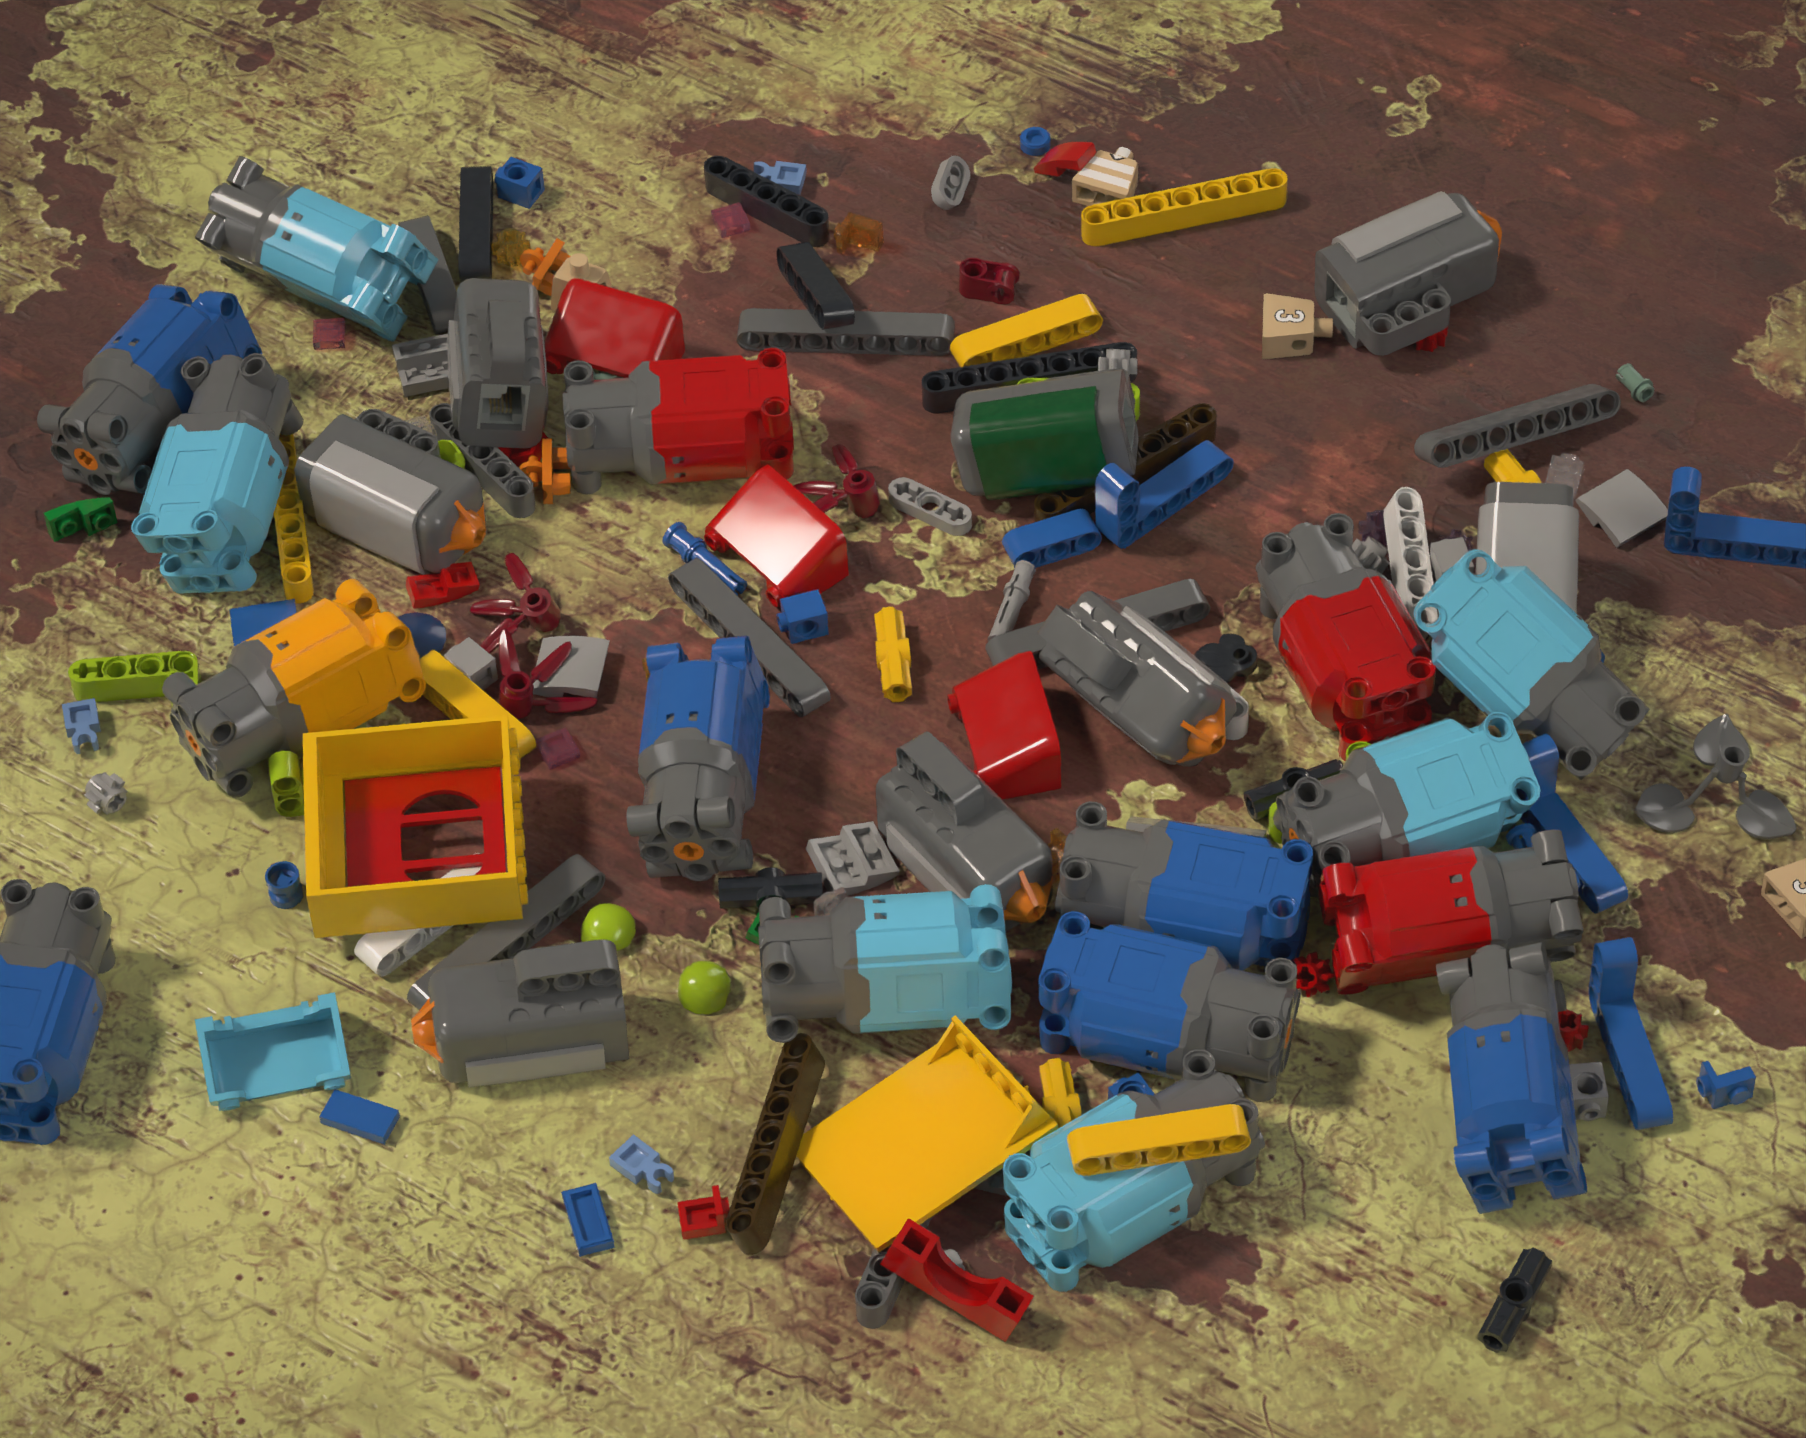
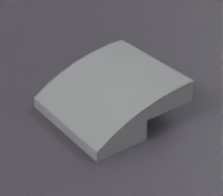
(422, 364)
(1623, 507)
(579, 672)
(853, 859)

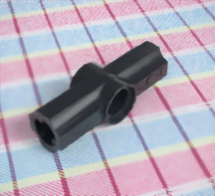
(1261, 798)
(769, 883)
(1508, 1315)

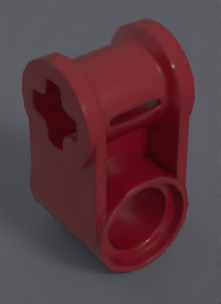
(985, 280)

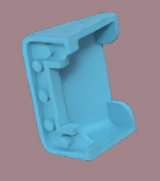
(273, 1052)

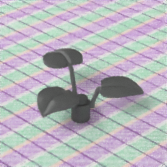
(1725, 748)

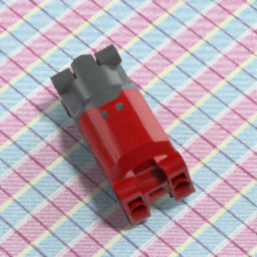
(680, 420)
(1344, 634)
(1444, 906)

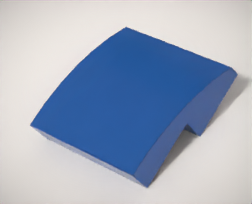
(255, 618)

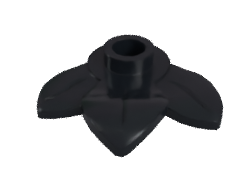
(1229, 657)

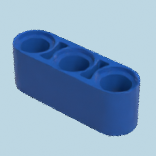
(1052, 538)

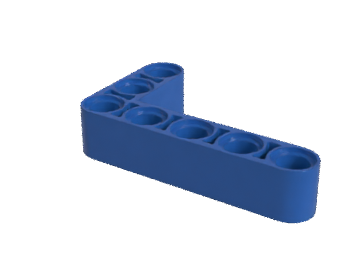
(1131, 510)
(1726, 535)
(1596, 877)
(1624, 1034)

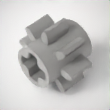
(1118, 359)
(1371, 554)
(105, 793)

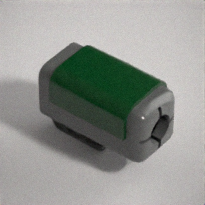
(1044, 434)

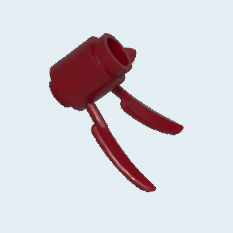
(858, 487)
(535, 605)
(518, 687)

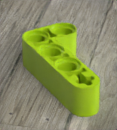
(129, 675)
(287, 783)

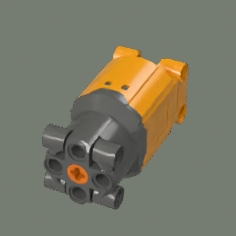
(301, 676)

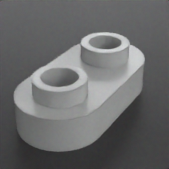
(950, 183)

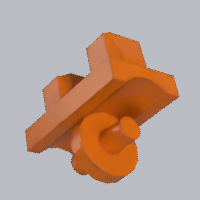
(535, 262)
(543, 471)

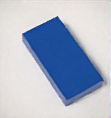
(359, 1116)
(588, 1219)

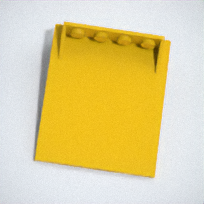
(923, 1136)

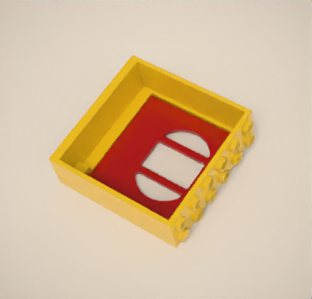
(382, 778)

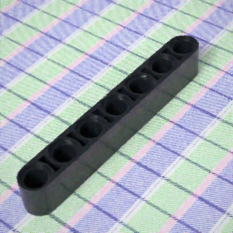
(945, 386)

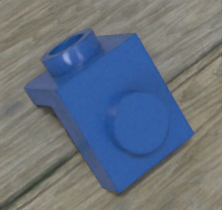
(1727, 1088)

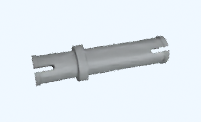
(1015, 594)

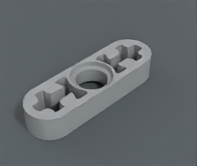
(937, 518)

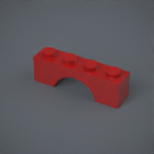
(986, 1302)

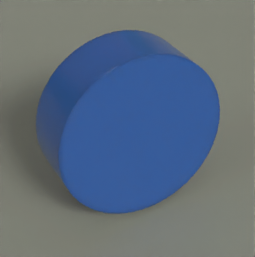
(1035, 141)

